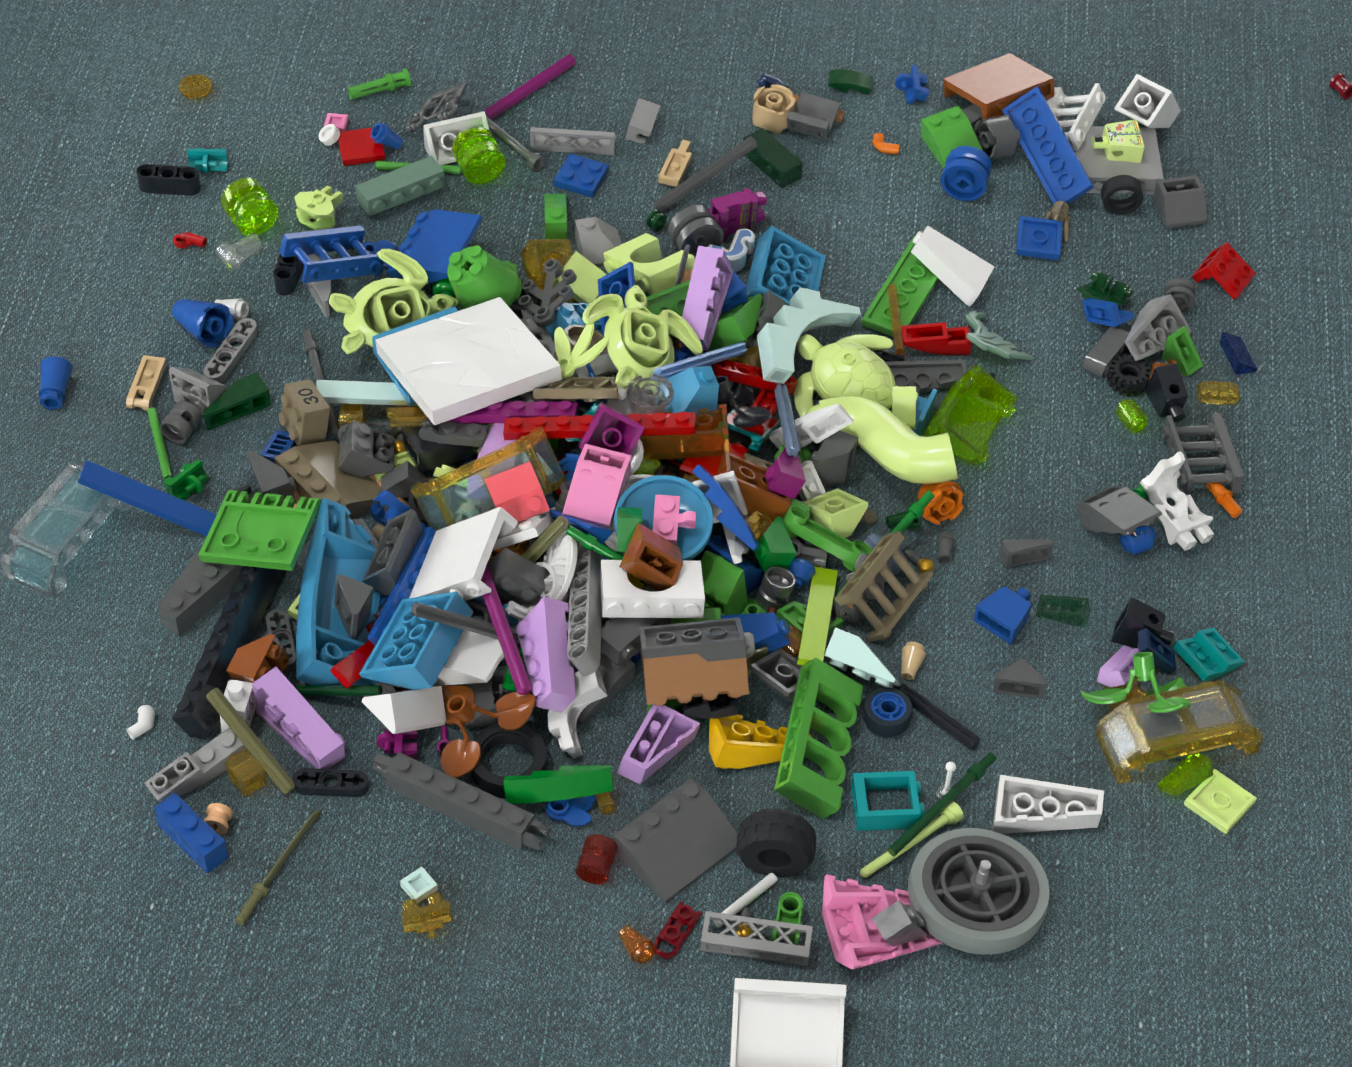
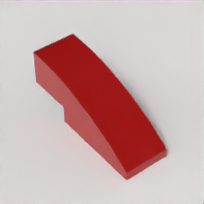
(937, 339)

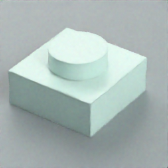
(419, 885)

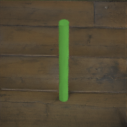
(383, 165)
(159, 443)

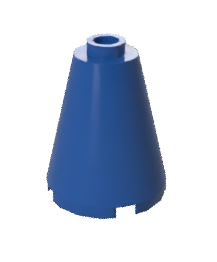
(204, 320)

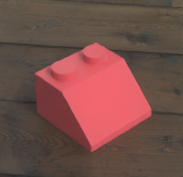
(518, 492)

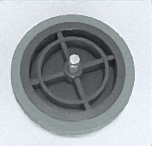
(978, 891)

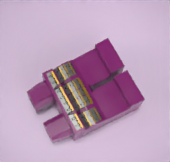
(738, 211)

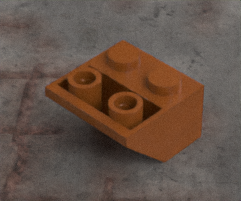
(652, 559)
(258, 659)

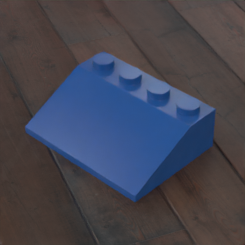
(435, 239)

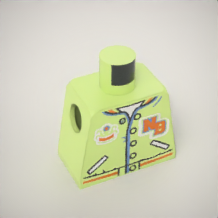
(1121, 142)

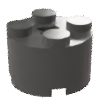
(997, 136)

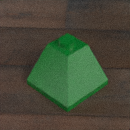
(775, 547)

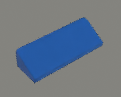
(598, 531)

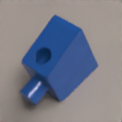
(1004, 613)

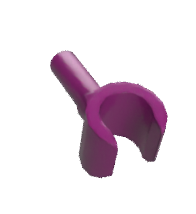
(444, 739)

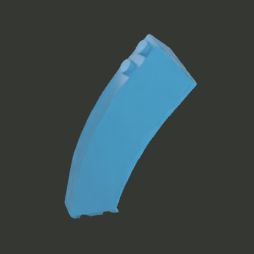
(321, 638)

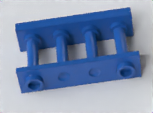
(330, 240)

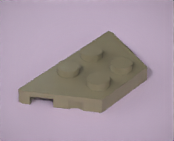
(580, 388)

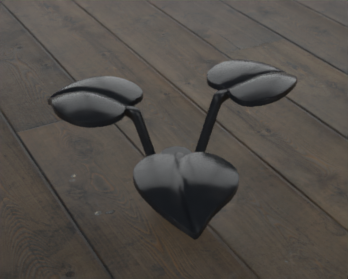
(738, 397)

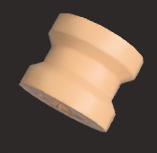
(217, 817)

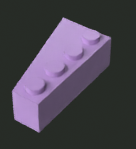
(296, 720)

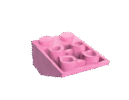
(597, 485)

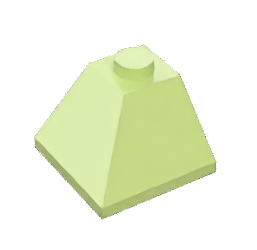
(837, 511)

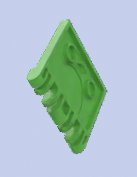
(259, 532)

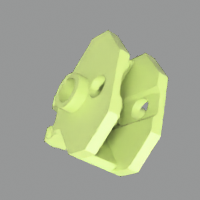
(318, 206)

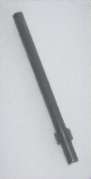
(312, 350)

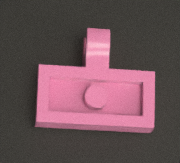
(668, 519)

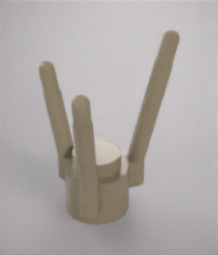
(1060, 213)

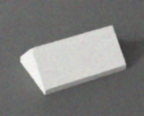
(441, 135)
(408, 709)

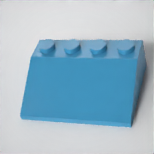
(783, 266)
(415, 648)

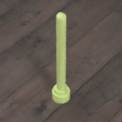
(950, 815)

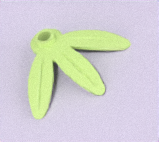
(579, 355)

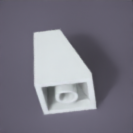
(1148, 104)

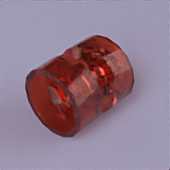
(596, 859)

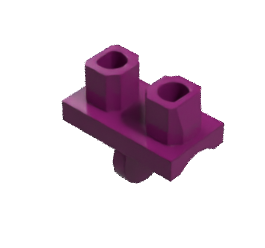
(396, 741)

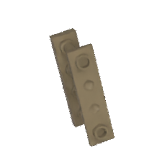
(864, 578)

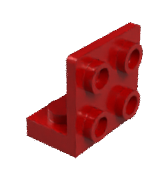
(1227, 269)

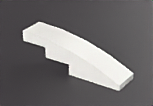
(816, 425)

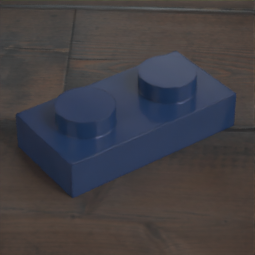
(1163, 655)

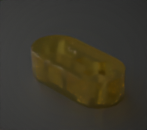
(1218, 392)
(759, 523)

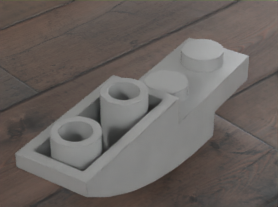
(195, 770)

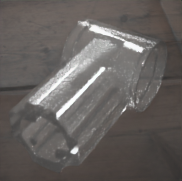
(234, 254)

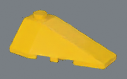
(743, 743)

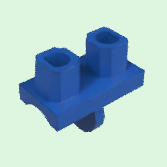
(913, 85)

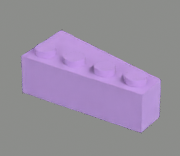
(707, 292)
(545, 654)

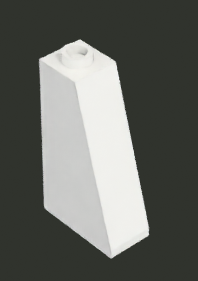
(952, 264)

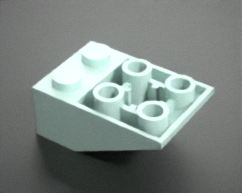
(852, 652)

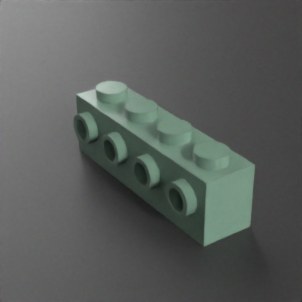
(400, 186)

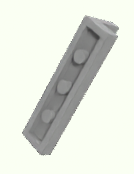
(572, 141)
(756, 948)

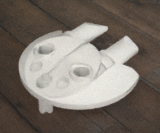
(558, 573)

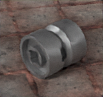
(180, 422)
(775, 588)

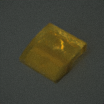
(405, 416)

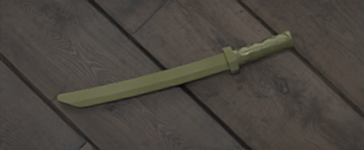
(261, 890)

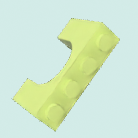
(649, 273)

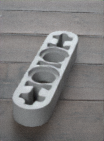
(227, 350)

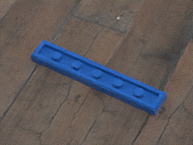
(146, 498)

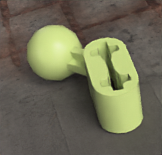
(904, 404)

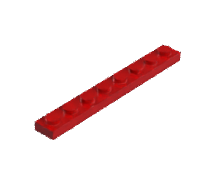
(575, 426)

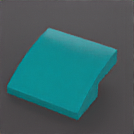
(1208, 654)

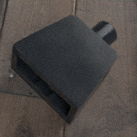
(1167, 392)
(1137, 617)

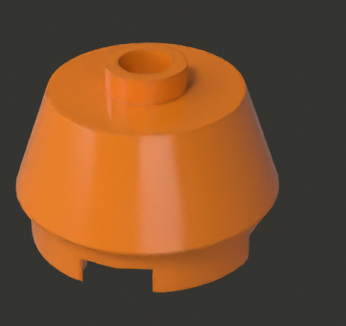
(945, 503)

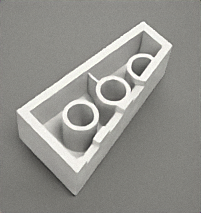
(1044, 806)

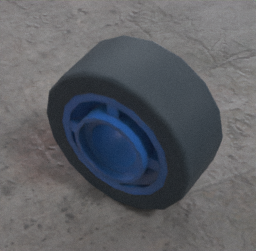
(887, 712)

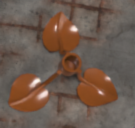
(462, 756)

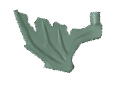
(990, 340)

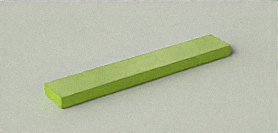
(817, 615)

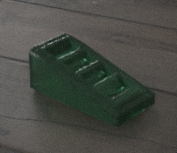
(1068, 617)

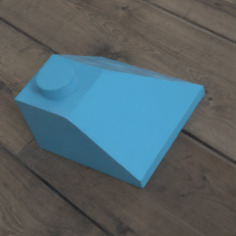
(694, 390)

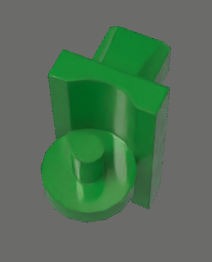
(188, 481)

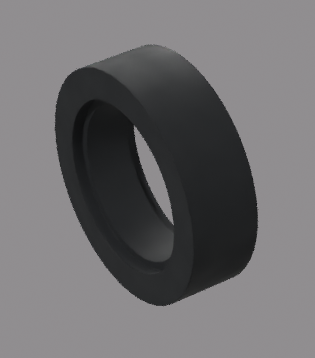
(495, 735)

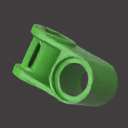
(795, 901)

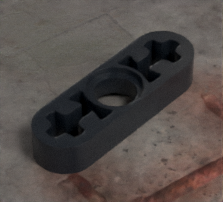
(311, 788)

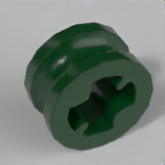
(656, 220)

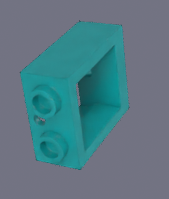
(885, 819)

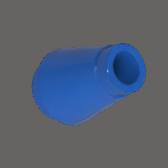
(386, 136)

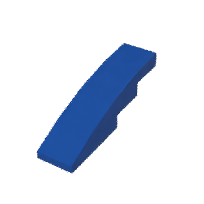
(731, 514)

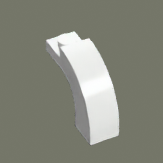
(563, 725)

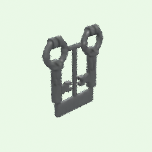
(450, 95)

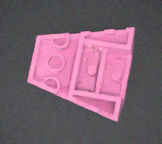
(850, 926)

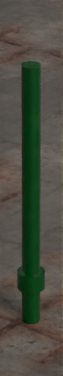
(973, 774)

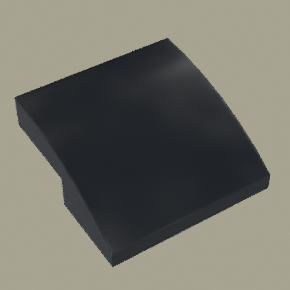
(720, 707)

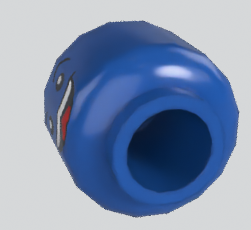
(1139, 541)

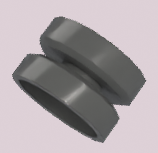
(695, 228)

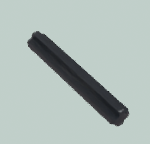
(940, 718)

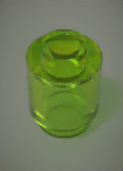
(1131, 415)

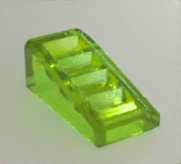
(1187, 774)

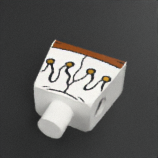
(241, 697)

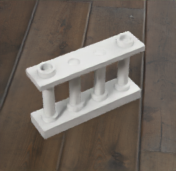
(1085, 114)

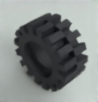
(1127, 384)

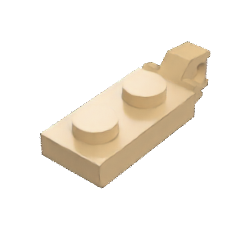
(676, 165)

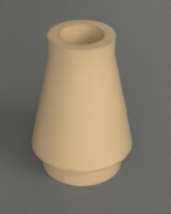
(912, 658)

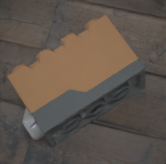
(695, 660)

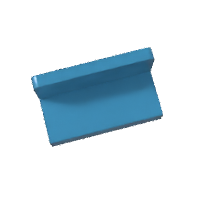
(924, 410)

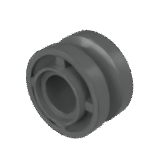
(1182, 291)

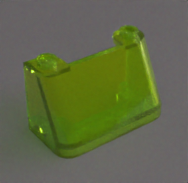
(972, 414)

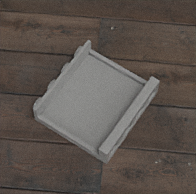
(1101, 169)

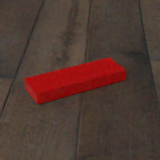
(348, 669)

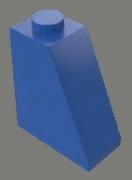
(766, 629)

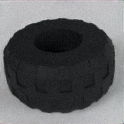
(776, 842)

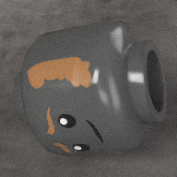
(849, 612)

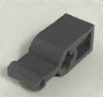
(769, 308)

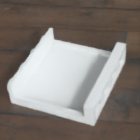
(461, 555)
(787, 1024)

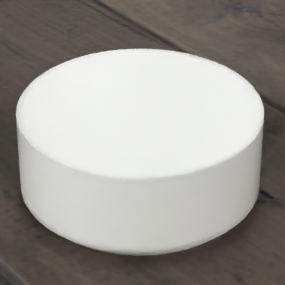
(329, 134)

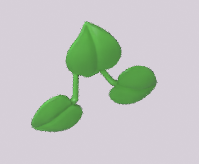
(1145, 671)

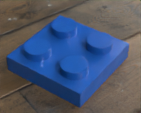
(581, 175)
(1039, 238)

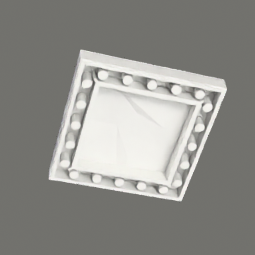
(468, 360)

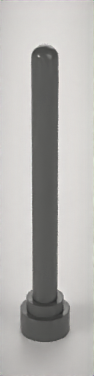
(534, 160)

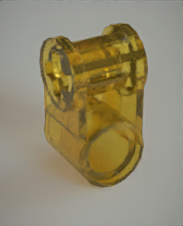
(351, 412)

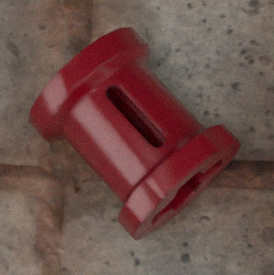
(1341, 85)

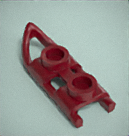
(671, 933)

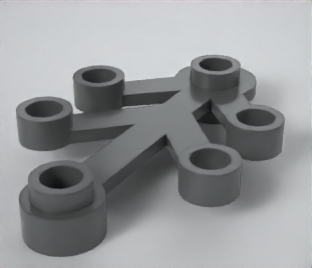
(546, 313)

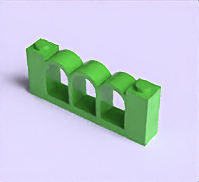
(795, 780)

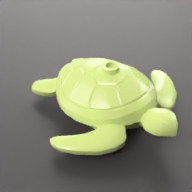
(387, 302)
(638, 337)
(844, 370)

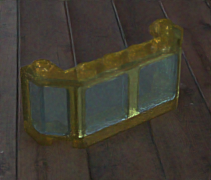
(464, 490)

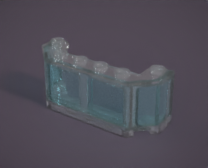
(55, 532)

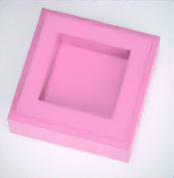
(338, 120)

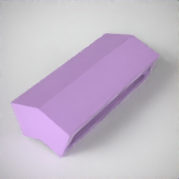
(1116, 669)

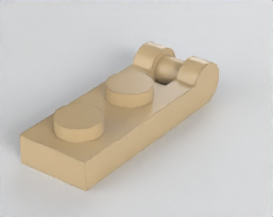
(146, 382)

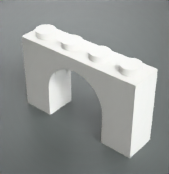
(624, 600)

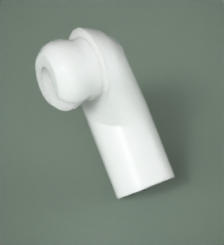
(145, 722)

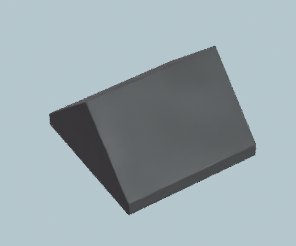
(353, 604)
(778, 672)

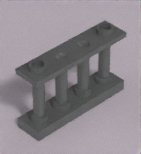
(1220, 444)

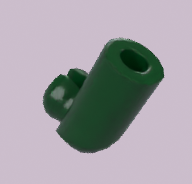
(893, 520)

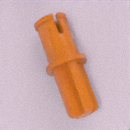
(1224, 498)

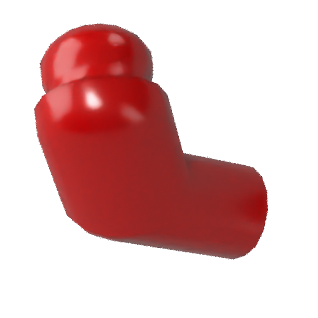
(188, 239)

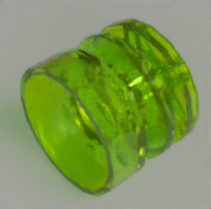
(478, 155)
(249, 206)

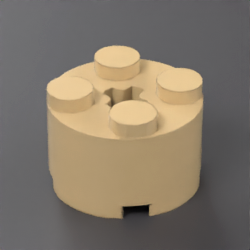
(772, 108)

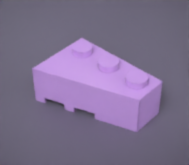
(656, 742)

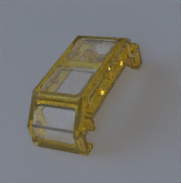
(1138, 736)

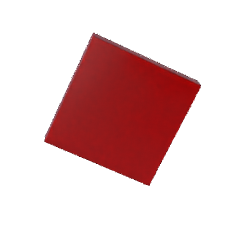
(359, 147)

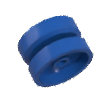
(966, 173)

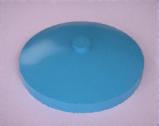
(691, 499)

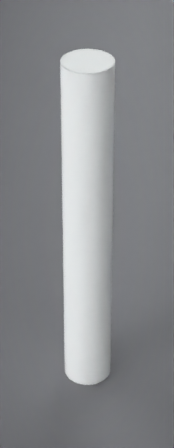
(749, 896)

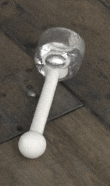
(943, 789)

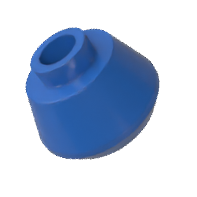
(802, 571)

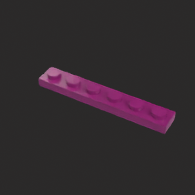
(499, 411)

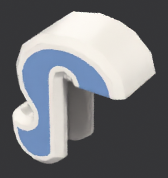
(741, 245)

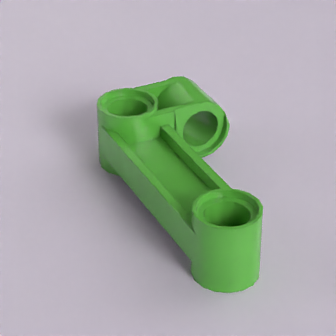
(798, 524)

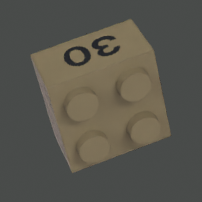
(304, 413)

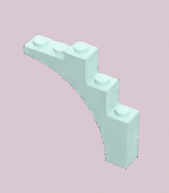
(805, 312)

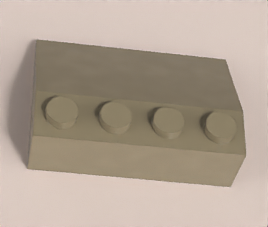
(318, 476)

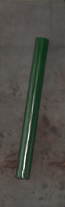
(367, 690)

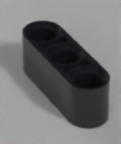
(168, 179)
(287, 274)

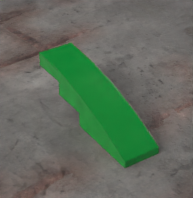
(559, 785)

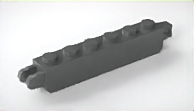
(461, 801)

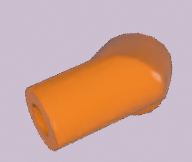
(879, 143)

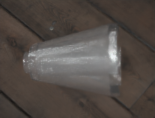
(650, 394)

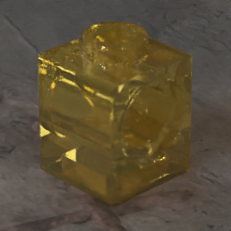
(245, 773)

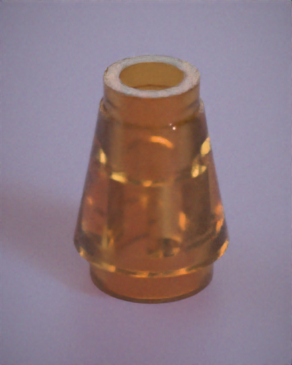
(636, 944)

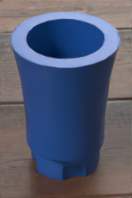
(54, 381)

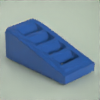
(270, 449)

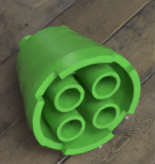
(481, 277)

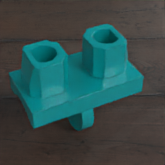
(208, 159)

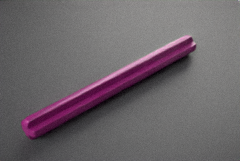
(530, 87)
(505, 636)

